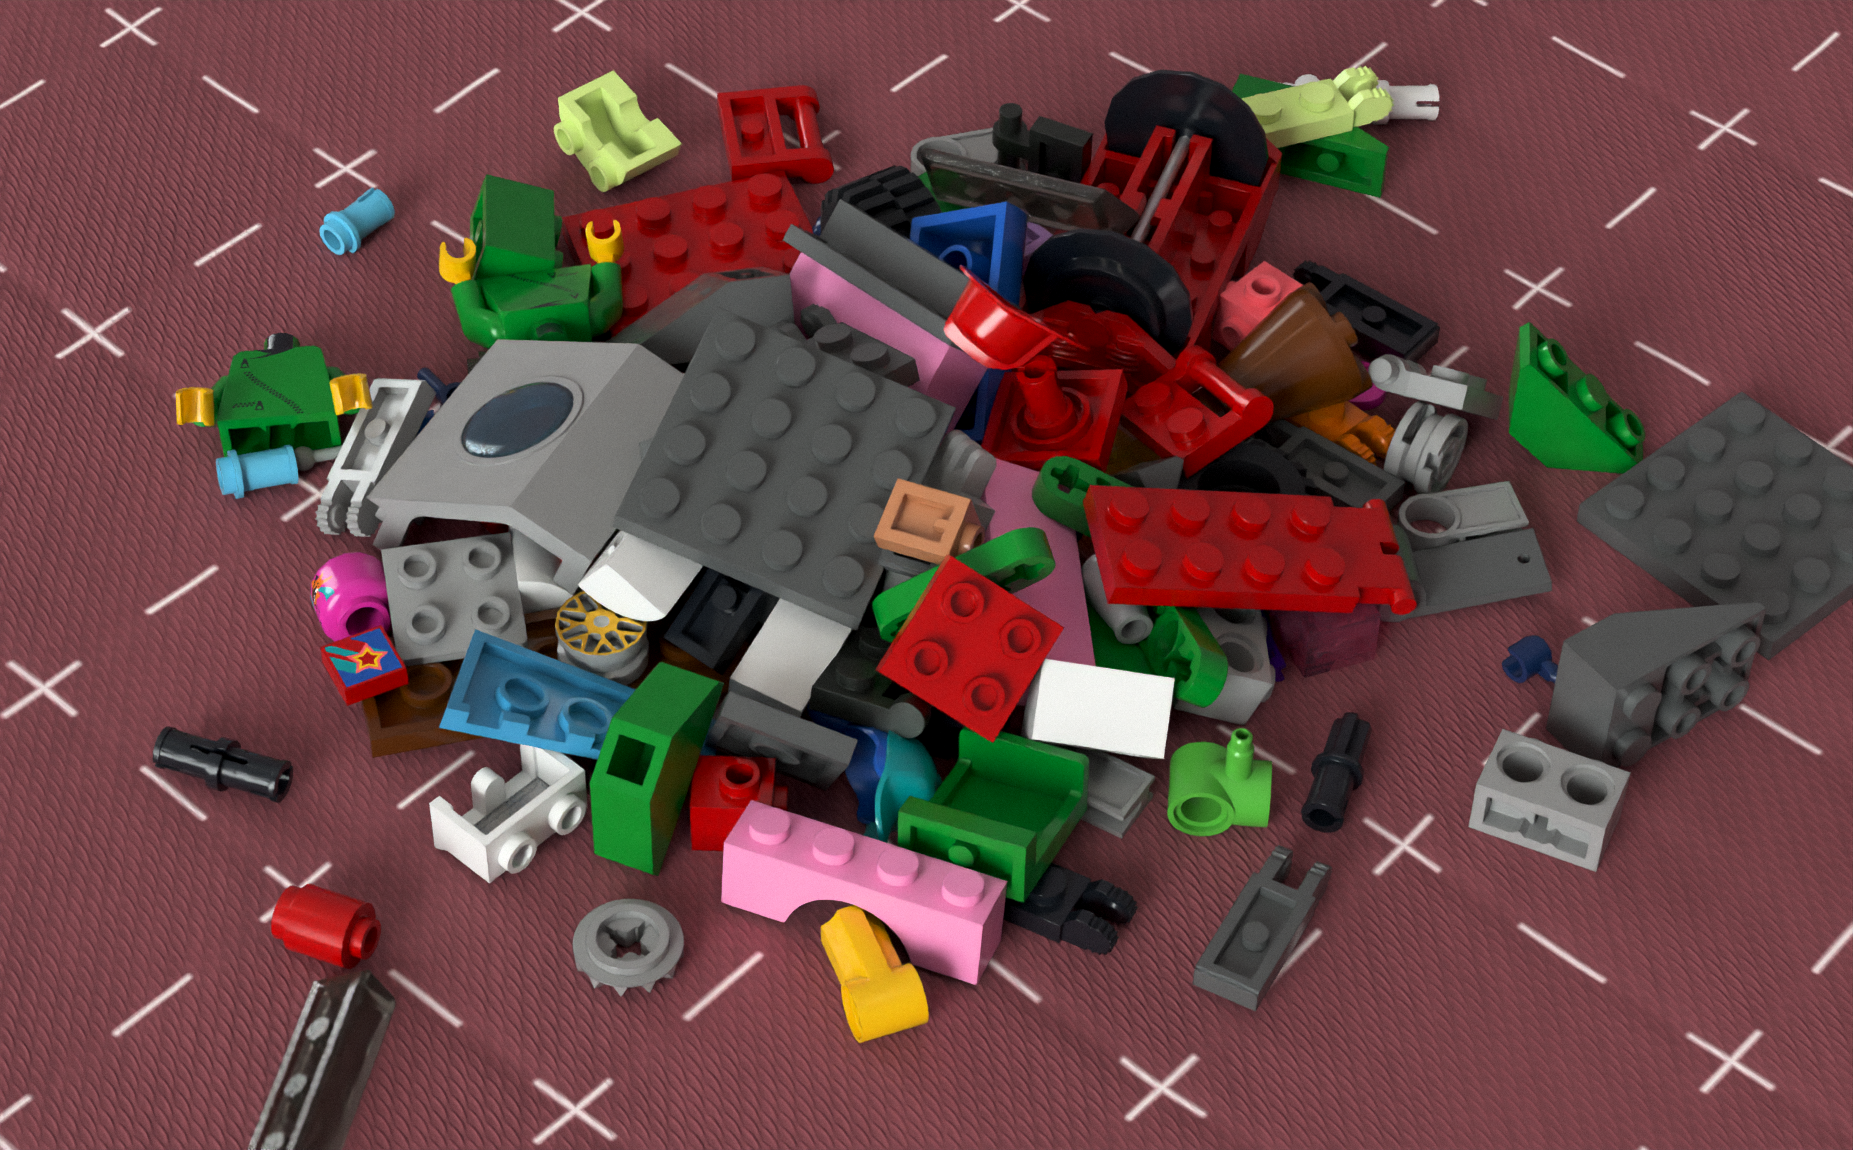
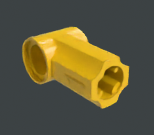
(875, 987)

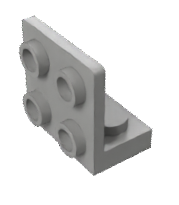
(450, 590)

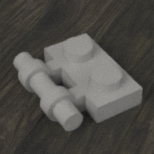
(1443, 388)

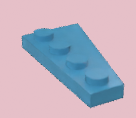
(533, 699)

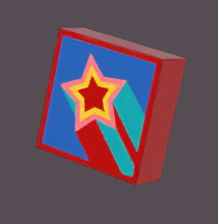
(364, 665)

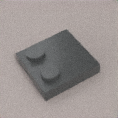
(800, 747)

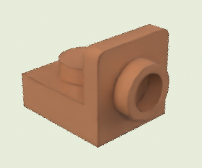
(928, 523)

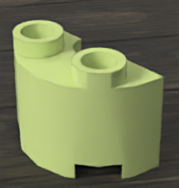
(611, 133)

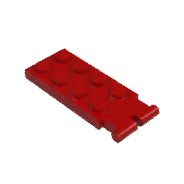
(1244, 550)

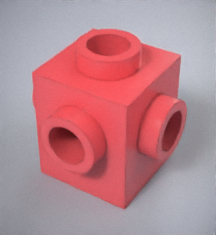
(1249, 302)

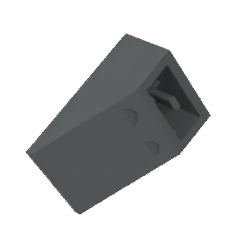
(679, 322)
(1651, 677)

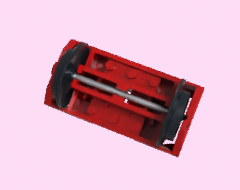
(1203, 191)

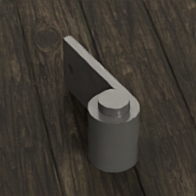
(1471, 572)

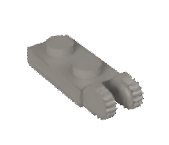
(369, 452)

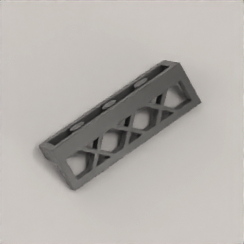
(885, 266)

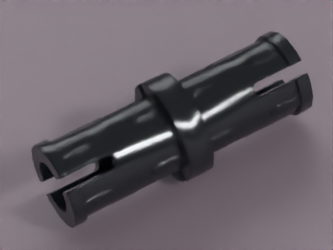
(223, 764)

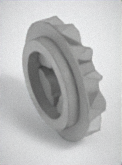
(624, 924)

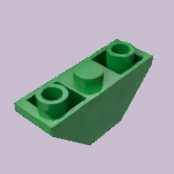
(1568, 414)
(650, 765)

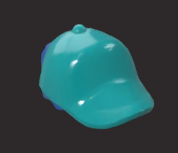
(883, 773)

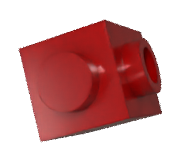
(722, 792)

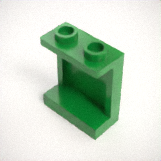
(1000, 809)

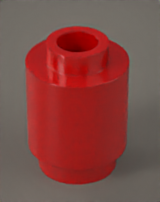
(326, 925)

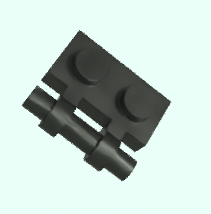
(1048, 146)

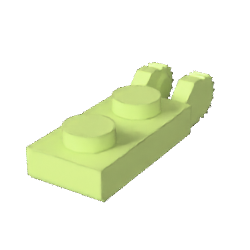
(1321, 107)

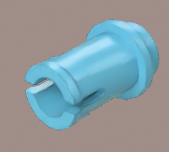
(346, 228)
(256, 470)

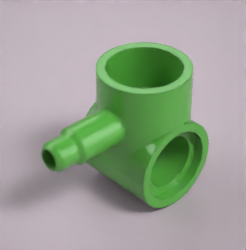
(1218, 786)

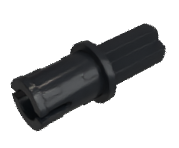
(1336, 773)

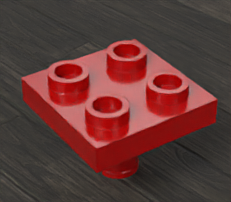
(1055, 414)
(969, 648)

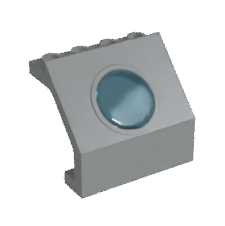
(534, 443)

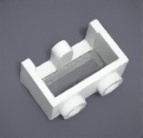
(514, 815)

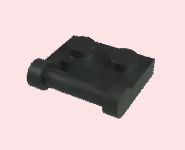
(861, 695)

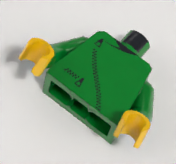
(542, 304)
(276, 399)

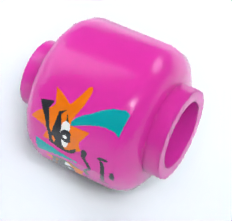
(351, 595)

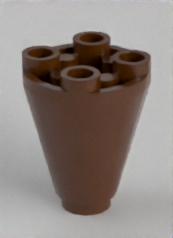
(1296, 358)

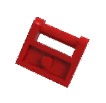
(756, 138)
(1181, 426)

